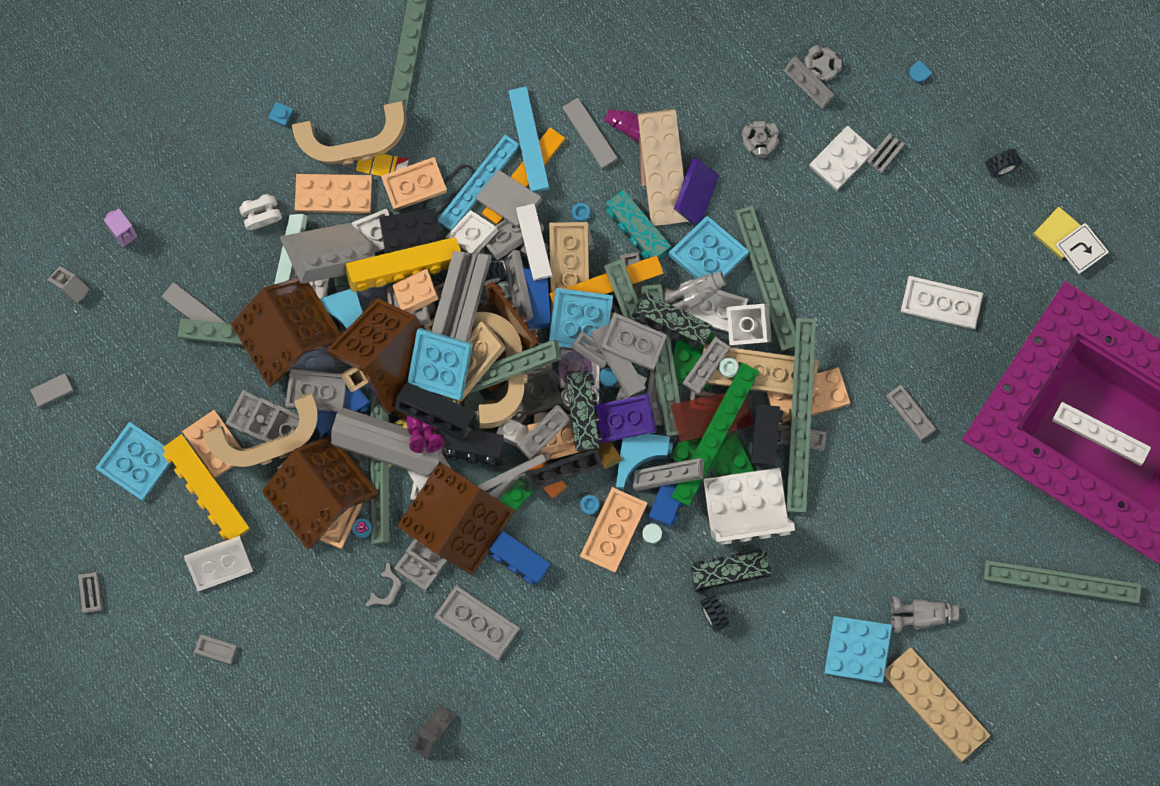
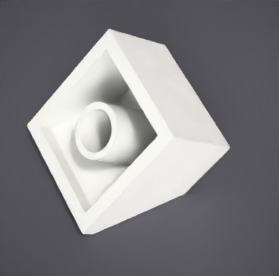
(749, 324)

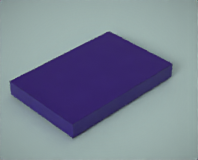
(696, 192)
(625, 418)

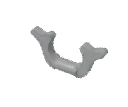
(393, 593)

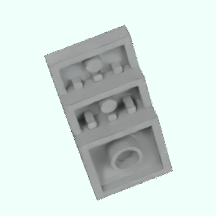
(261, 418)
(420, 565)

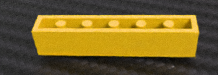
(400, 264)
(206, 488)

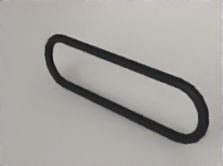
(461, 166)

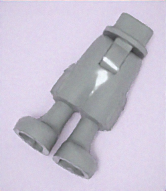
(695, 290)
(924, 614)

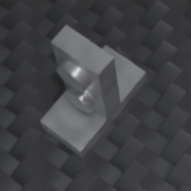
(432, 731)

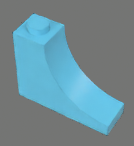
(343, 306)
(638, 451)

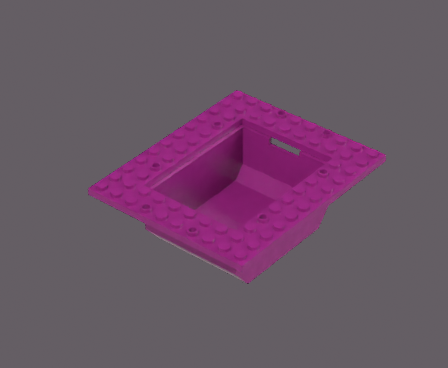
(1102, 379)

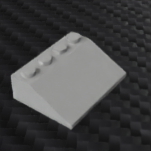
(325, 251)

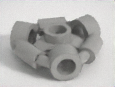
(822, 63)
(760, 138)

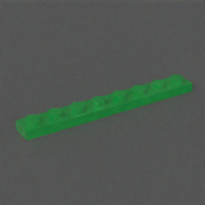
(718, 429)

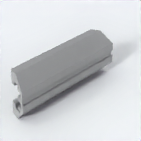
(461, 295)
(380, 442)

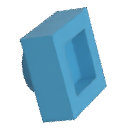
(280, 114)

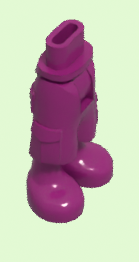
(624, 122)
(417, 442)

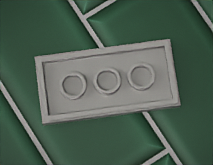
(477, 623)

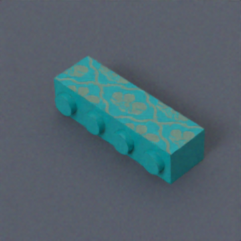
(637, 226)

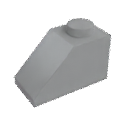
(68, 284)

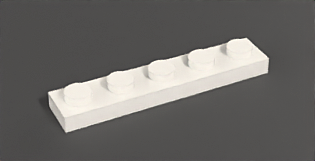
(1101, 434)

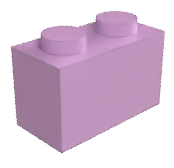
(120, 227)

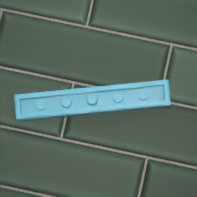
(528, 139)
(466, 197)

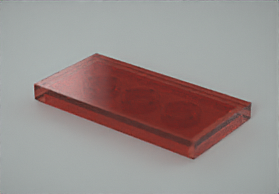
(696, 415)

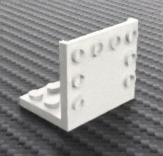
(746, 506)

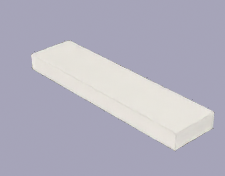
(533, 242)

